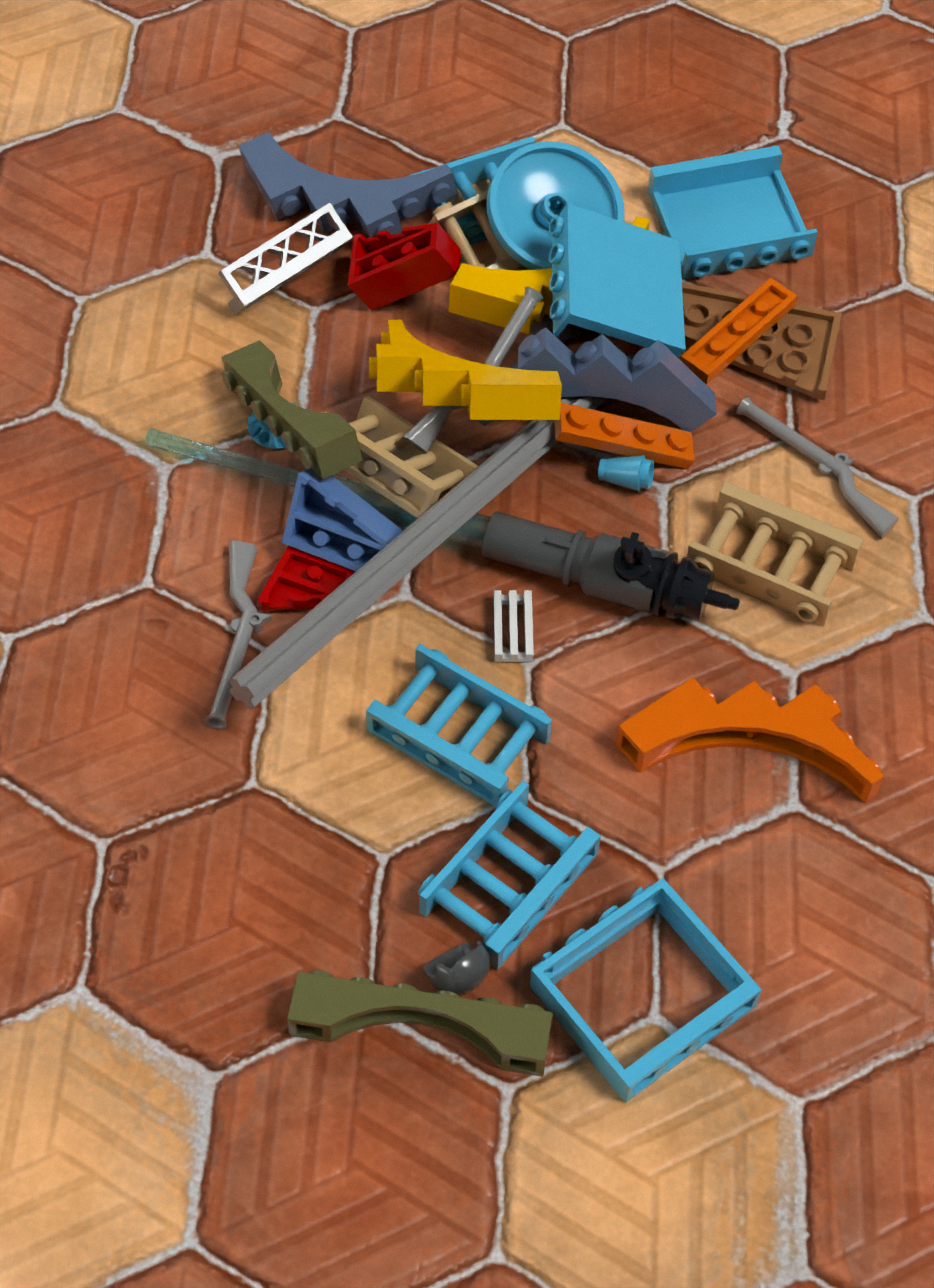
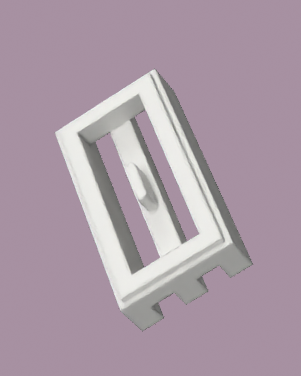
(513, 599)

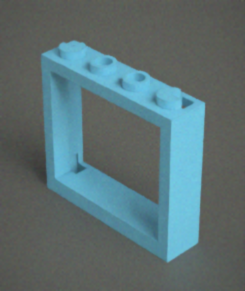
(612, 925)

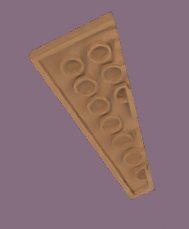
(792, 352)

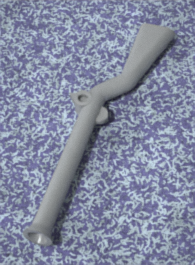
(427, 429)
(875, 515)
(240, 565)

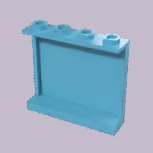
(729, 212)
(616, 279)

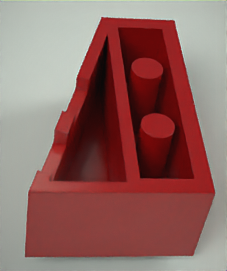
(401, 263)

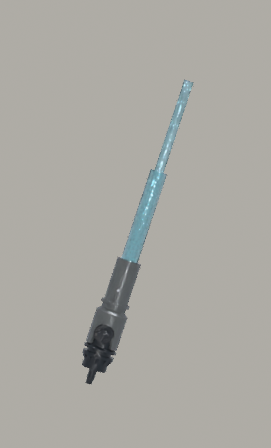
(603, 566)

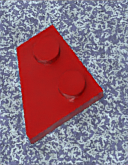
(301, 581)

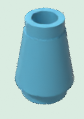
(628, 472)

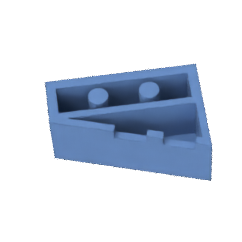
(335, 522)

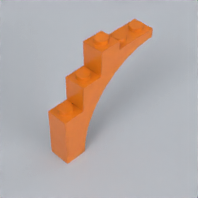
(749, 718)

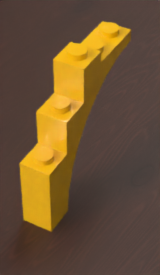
(496, 293)
(446, 380)

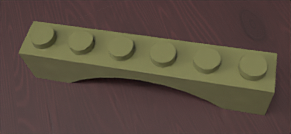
(319, 438)
(333, 1007)

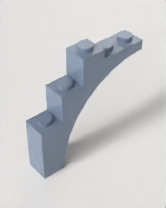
(373, 204)
(600, 369)

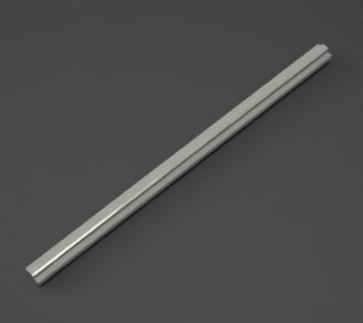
(397, 559)

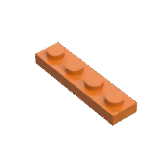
(739, 330)
(624, 436)

